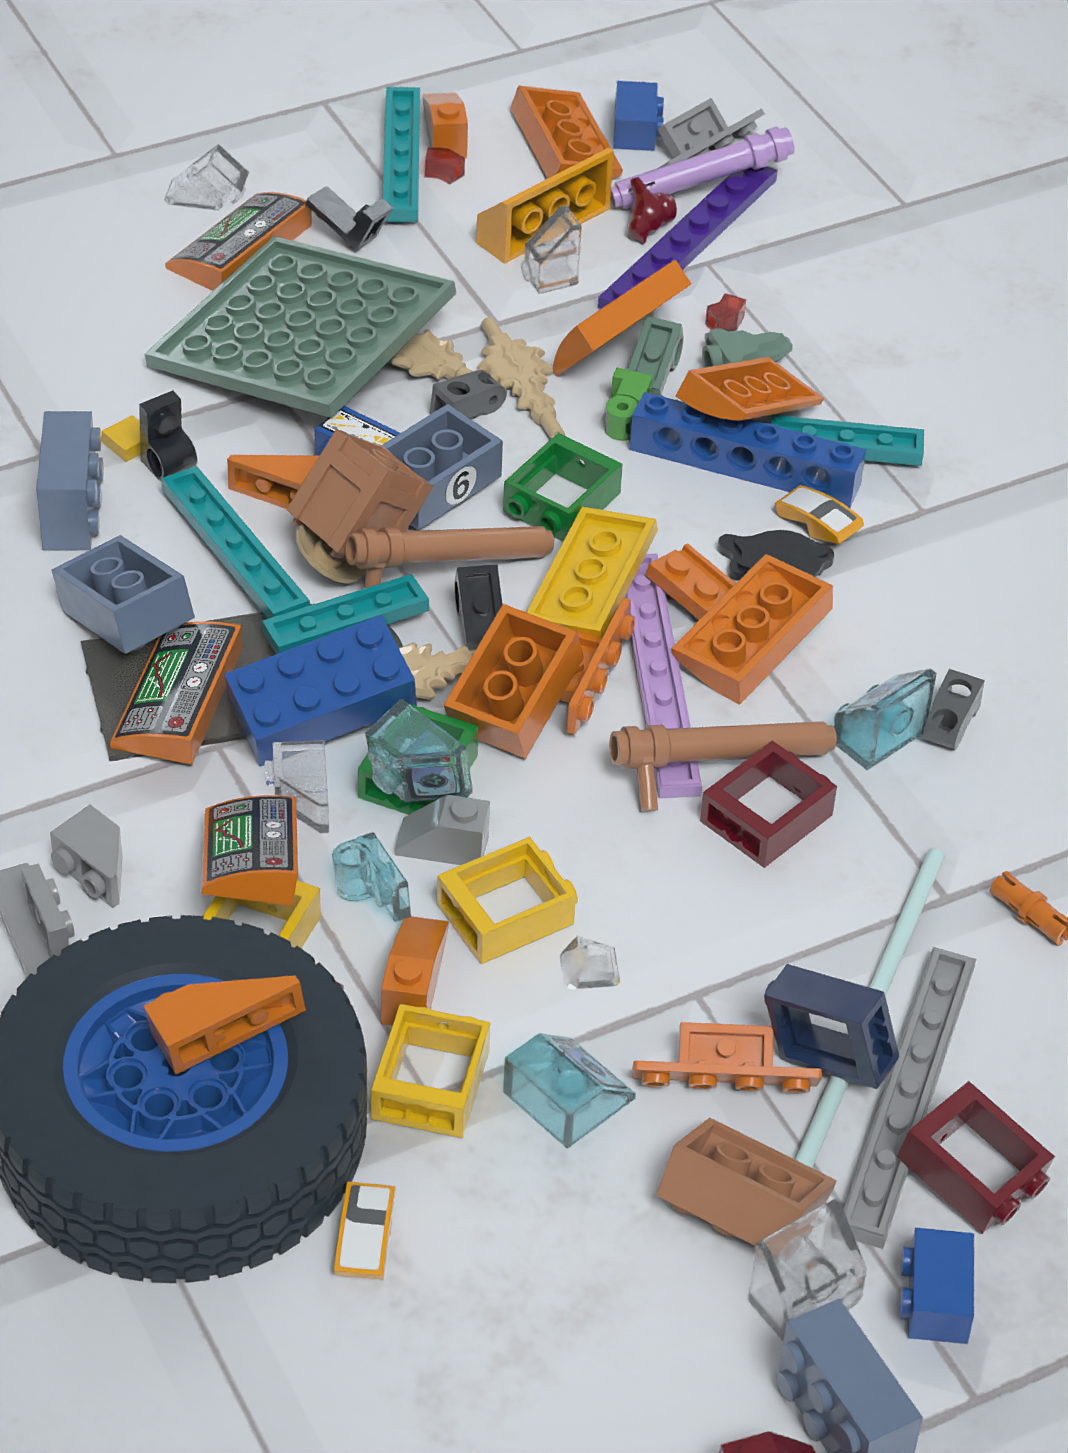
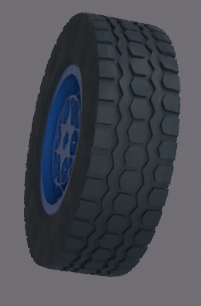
(166, 1166)

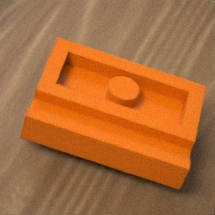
(690, 579)

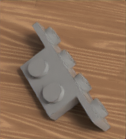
(701, 128)
(32, 915)

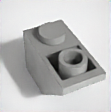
(90, 852)

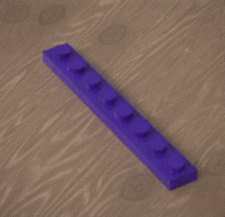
(696, 229)

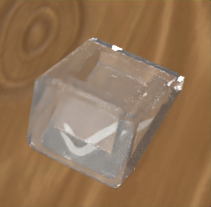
(589, 964)

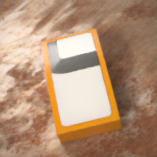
(824, 515)
(364, 1230)

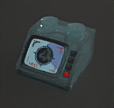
(885, 717)
(416, 757)
(563, 1087)

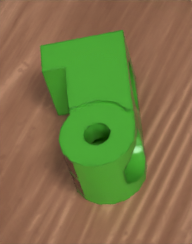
(626, 393)

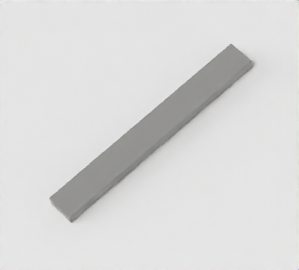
(907, 1094)

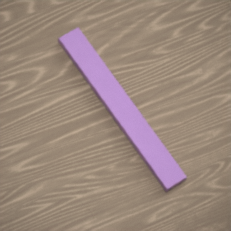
(660, 678)

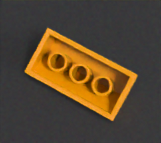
(513, 222)

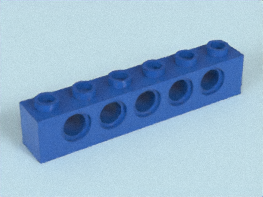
(746, 449)

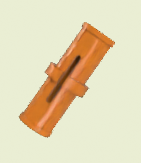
(1031, 907)

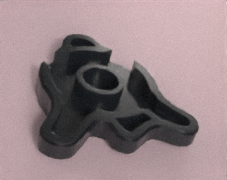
(781, 544)

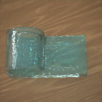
(367, 871)

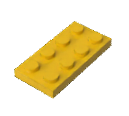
(593, 570)

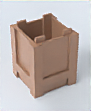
(357, 488)

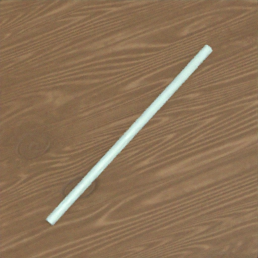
(882, 979)

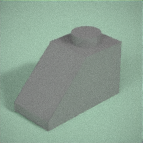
(446, 831)

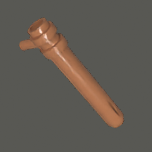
(393, 547)
(660, 746)

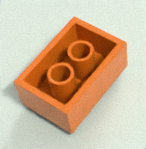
(515, 679)

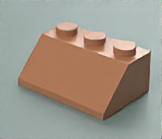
(740, 1183)

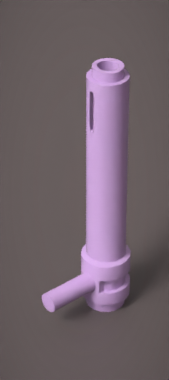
(751, 153)

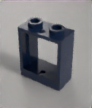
(859, 1056)

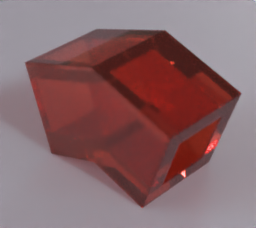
(444, 164)
(726, 313)

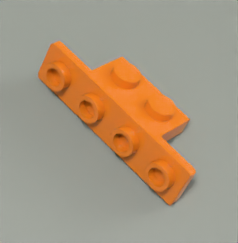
(593, 671)
(726, 1055)

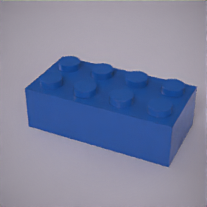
(320, 688)

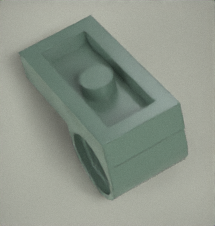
(658, 350)

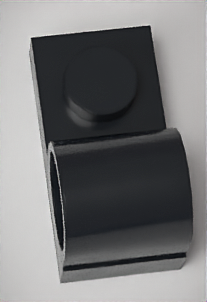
(163, 443)
(477, 600)

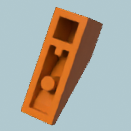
(446, 121)
(269, 476)
(413, 966)
(218, 1015)

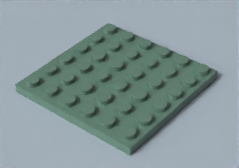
(301, 325)

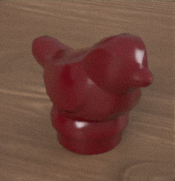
(649, 211)

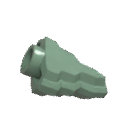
(738, 346)

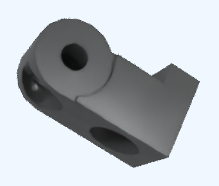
(469, 394)
(953, 711)

